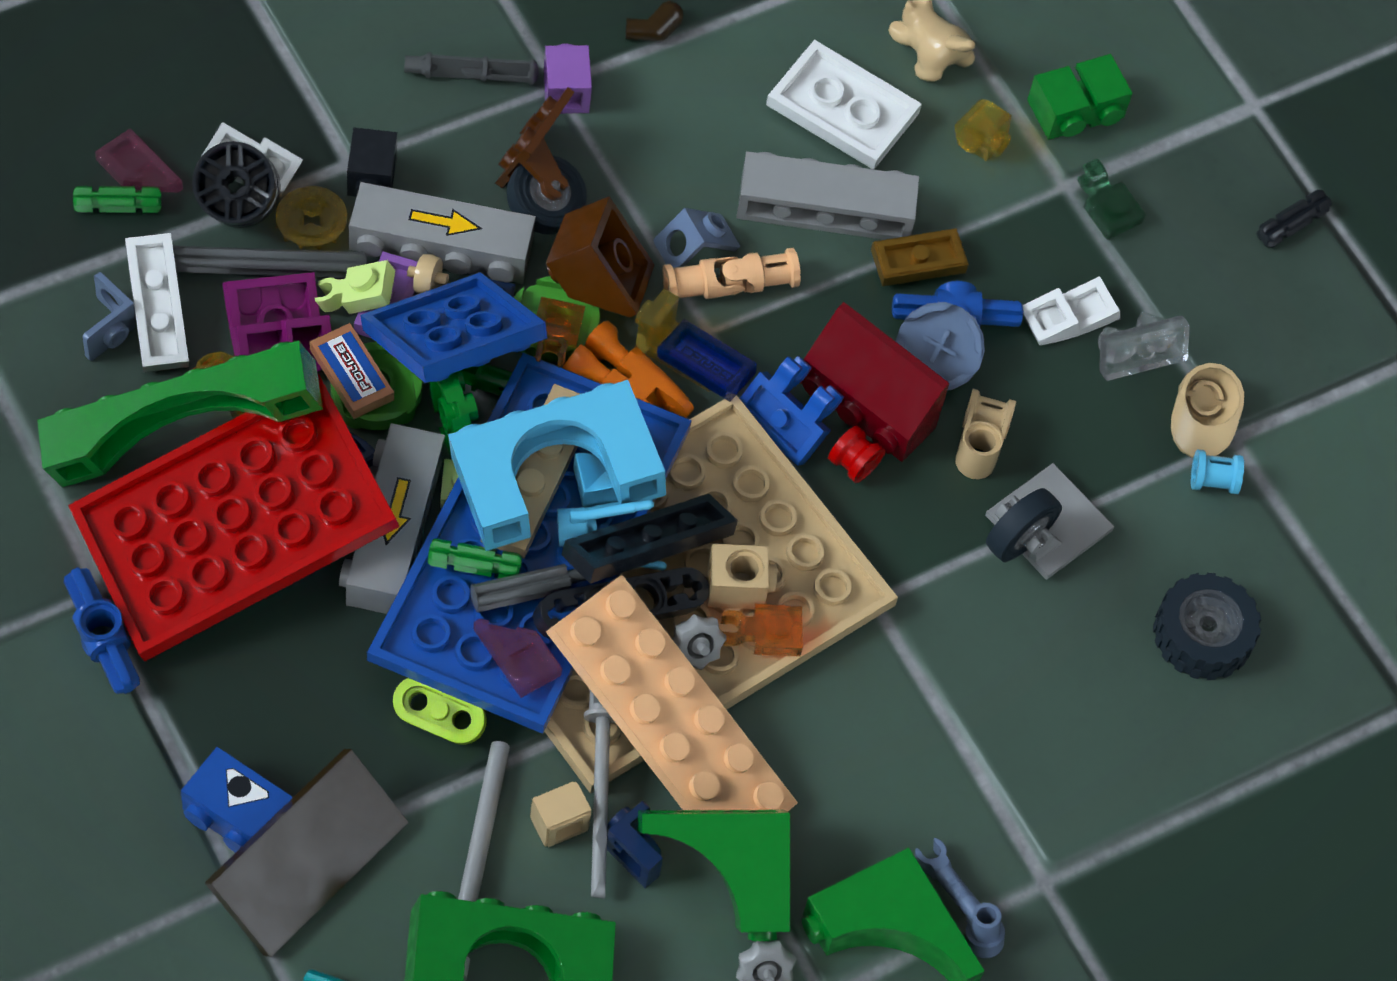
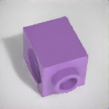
(568, 67)

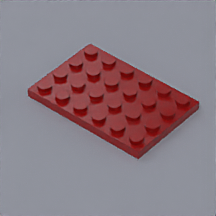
(230, 521)

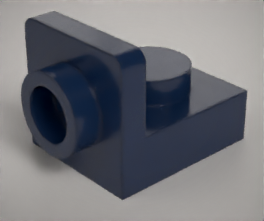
(634, 851)

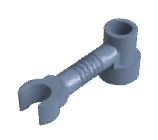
(984, 928)

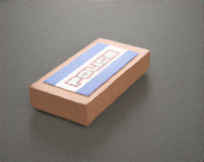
(351, 371)

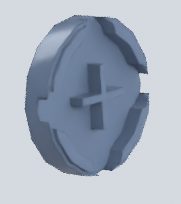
(944, 340)

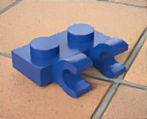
(786, 420)

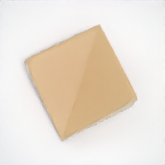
(560, 814)

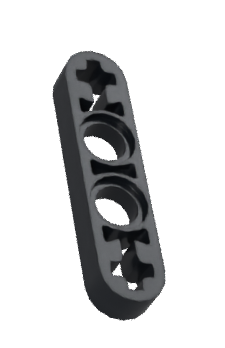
(656, 583)

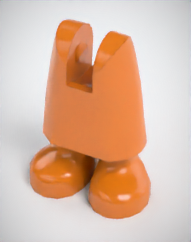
(645, 377)

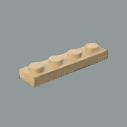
(540, 478)

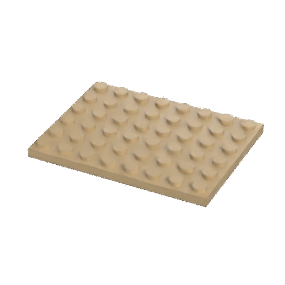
(774, 508)

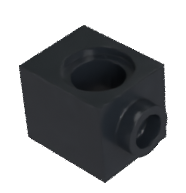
(371, 159)

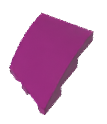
(273, 312)

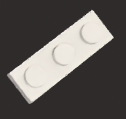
(157, 302)

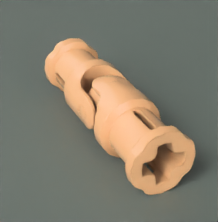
(736, 275)

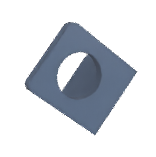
(700, 230)
(114, 327)

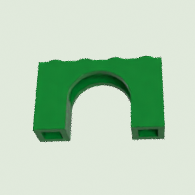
(449, 929)

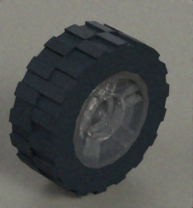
(1214, 604)

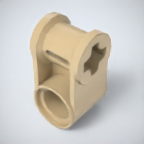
(984, 429)

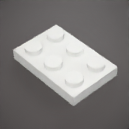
(843, 104)

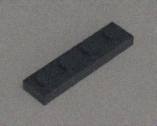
(649, 538)

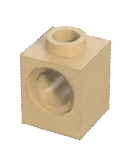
(734, 593)

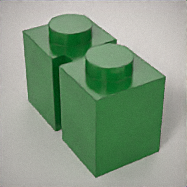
(1068, 105)

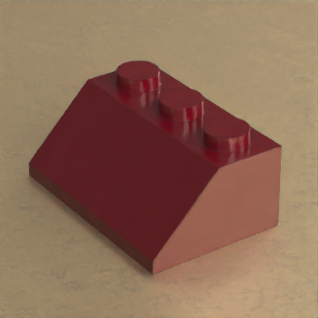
(881, 382)

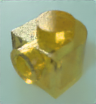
(984, 129)

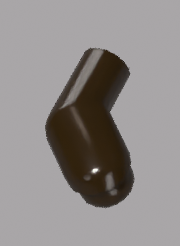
(658, 26)

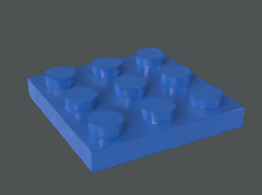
(453, 327)

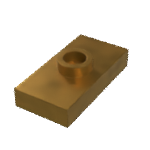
(919, 257)

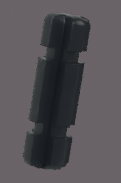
(1294, 218)

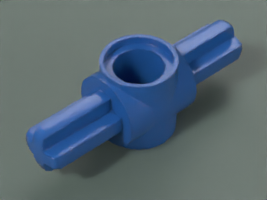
(965, 296)
(107, 648)

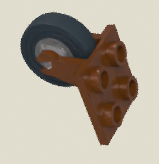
(537, 179)

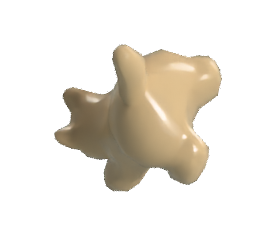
(933, 39)

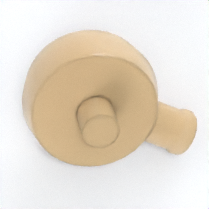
(427, 273)

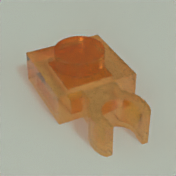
(562, 327)
(772, 629)

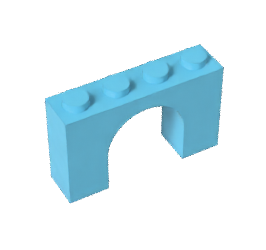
(600, 421)

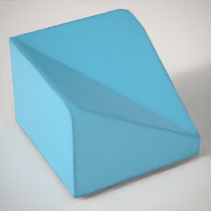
(592, 480)

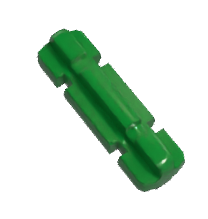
(117, 199)
(473, 559)

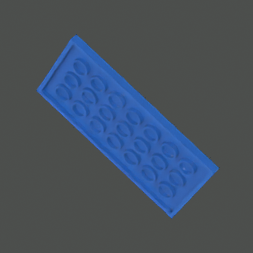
(433, 616)

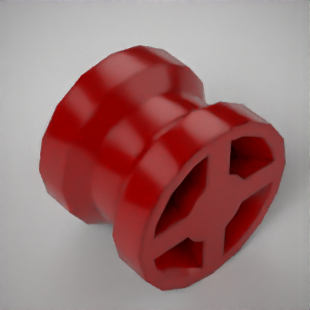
(856, 454)

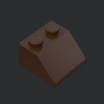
(600, 259)

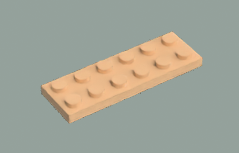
(665, 705)

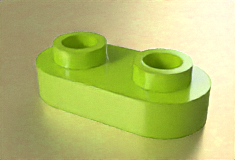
(439, 713)

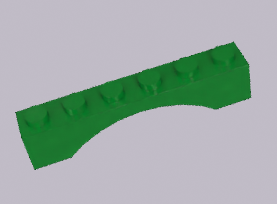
(91, 438)

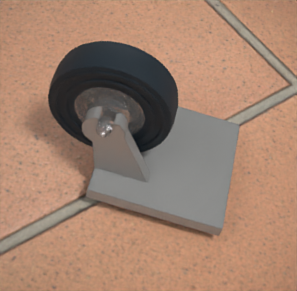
(1045, 523)

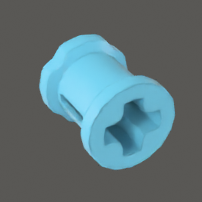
(1217, 472)

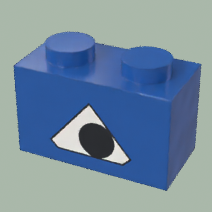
(230, 799)

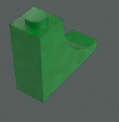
(749, 854)
(894, 909)

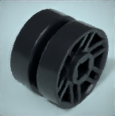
(220, 168)

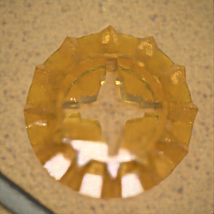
(313, 202)

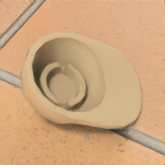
(1207, 409)

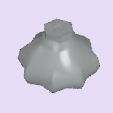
(699, 640)
(766, 963)

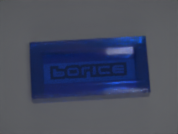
(706, 360)

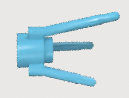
(579, 521)

